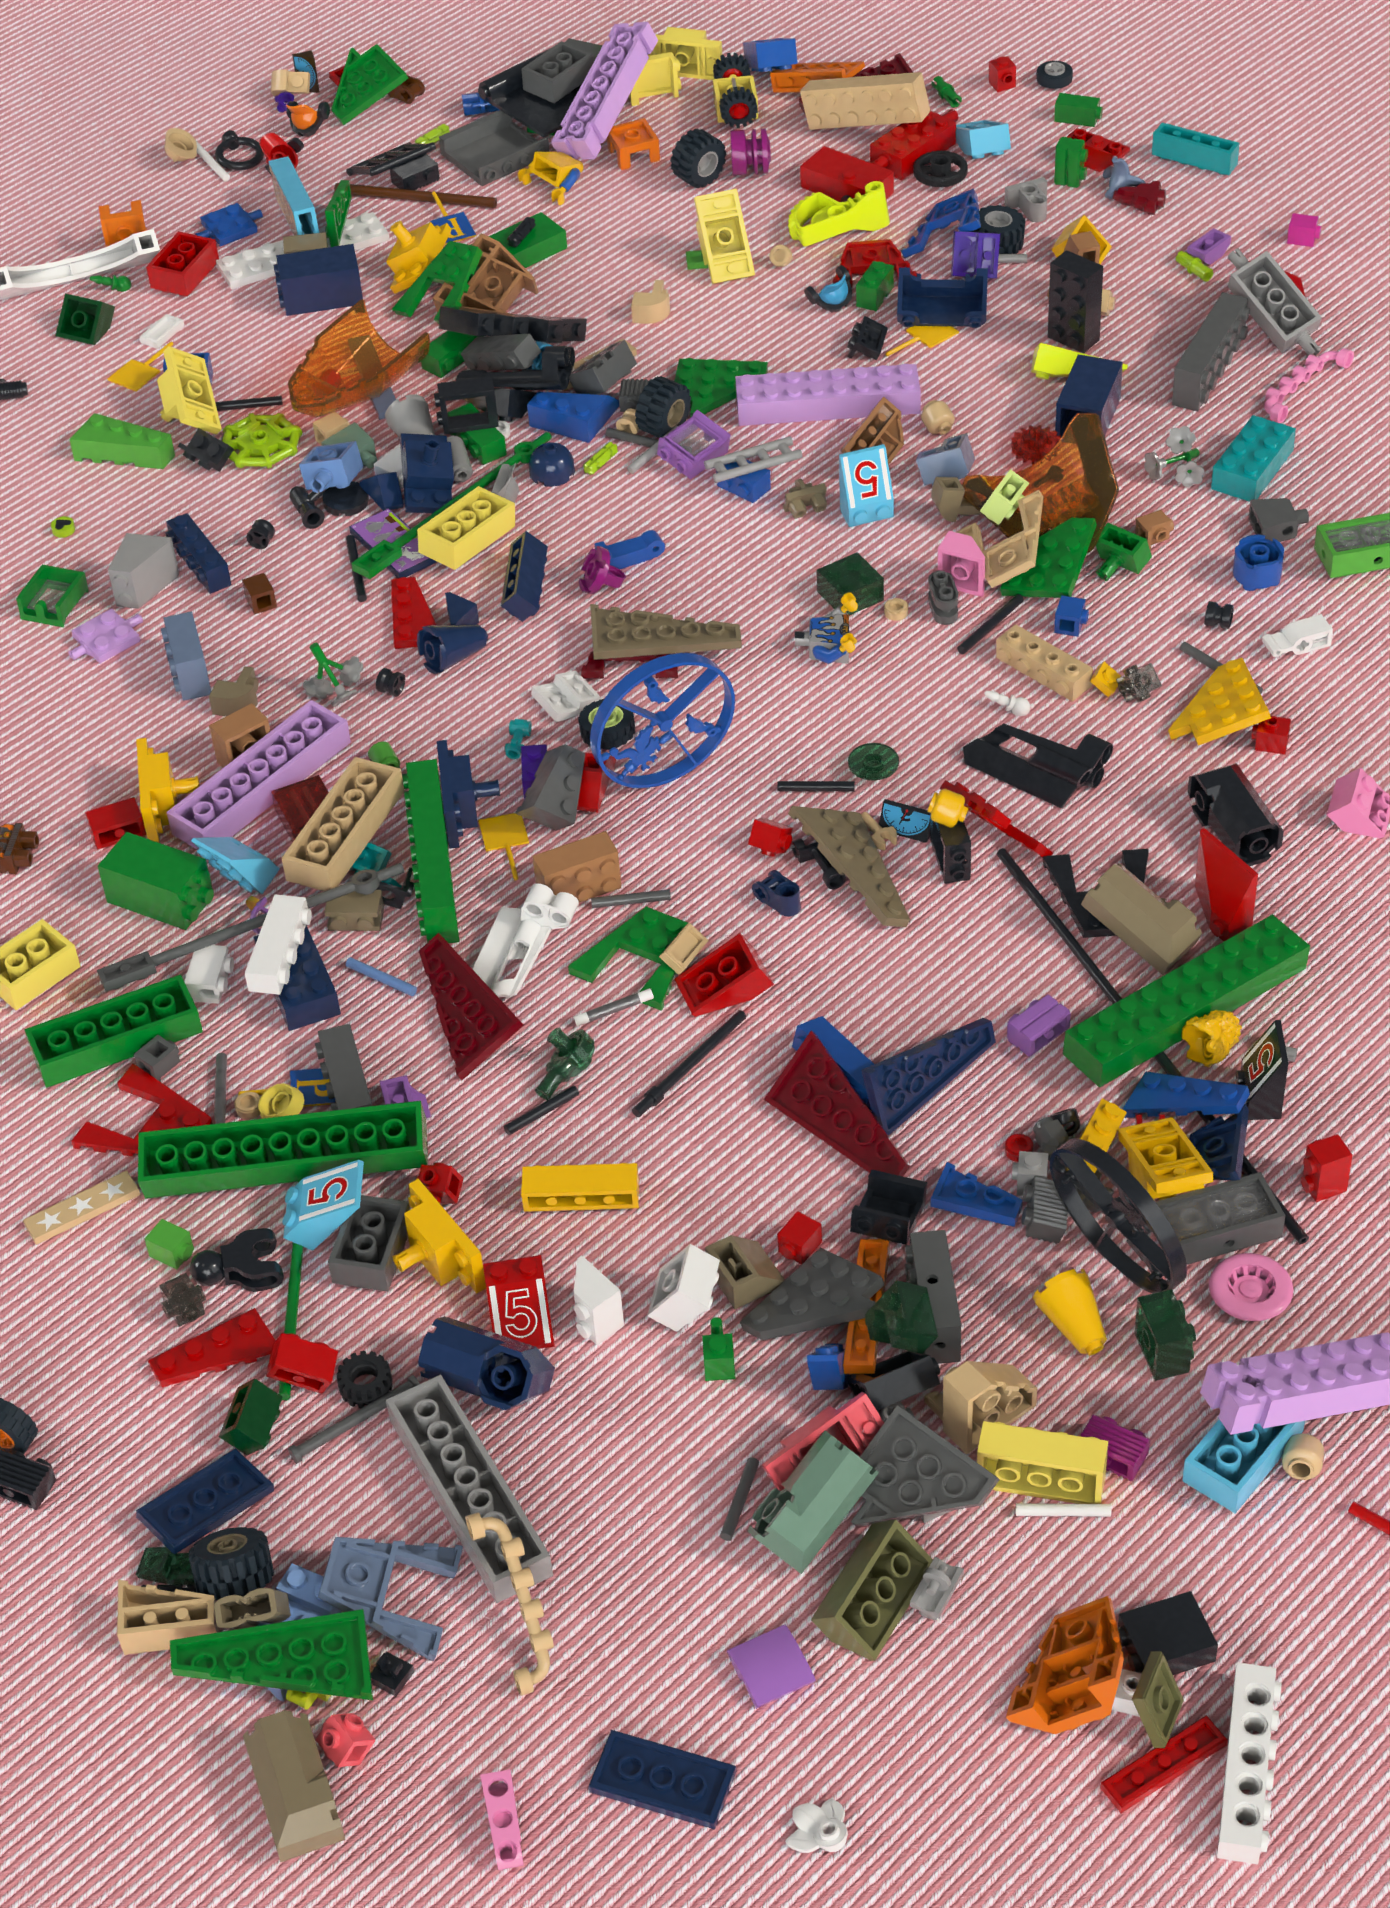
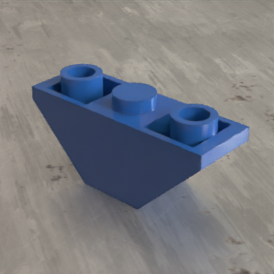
(827, 1367)

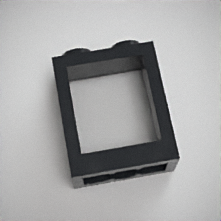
(462, 390)
(951, 850)
(896, 1379)

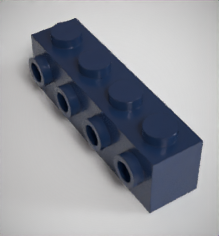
(198, 553)
(524, 576)

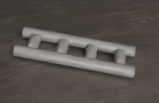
(746, 468)

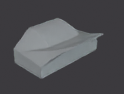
(505, 483)

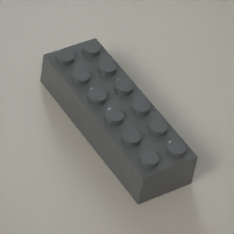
(1210, 351)

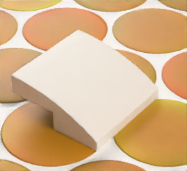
(565, 696)

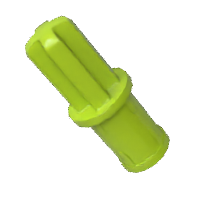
(1194, 266)

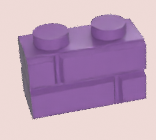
(1038, 1025)

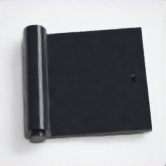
(538, 114)

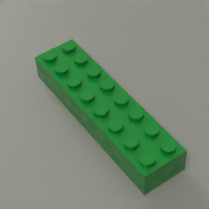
(430, 851)

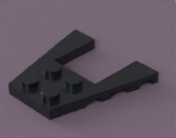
(1062, 877)

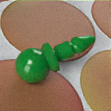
(119, 283)

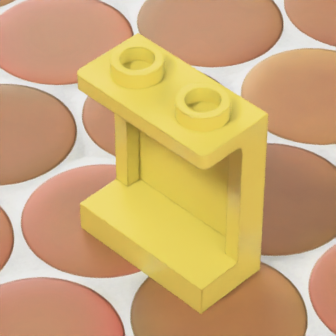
(657, 78)

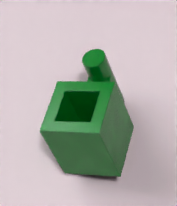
(718, 1353)

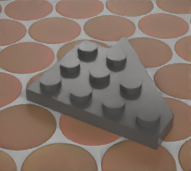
(815, 1296)
(918, 1473)

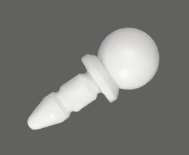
(1018, 706)

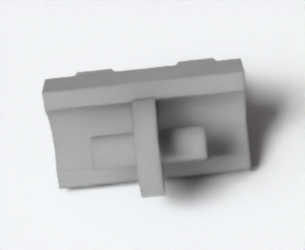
(936, 1589)

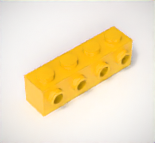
(580, 1187)

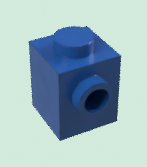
(1070, 616)

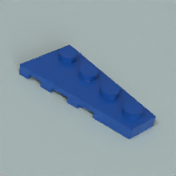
(1184, 1095)

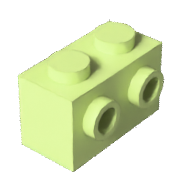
(1005, 498)

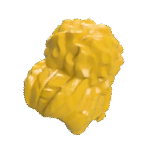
(1211, 1036)

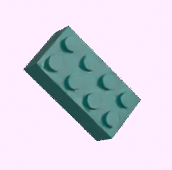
(1253, 458)

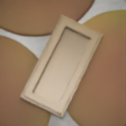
(683, 948)

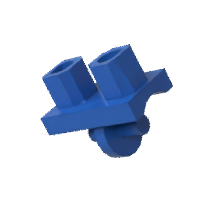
(475, 104)

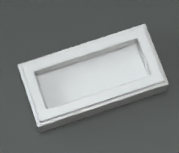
(162, 331)

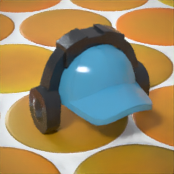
(833, 296)

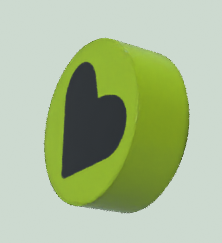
(62, 527)

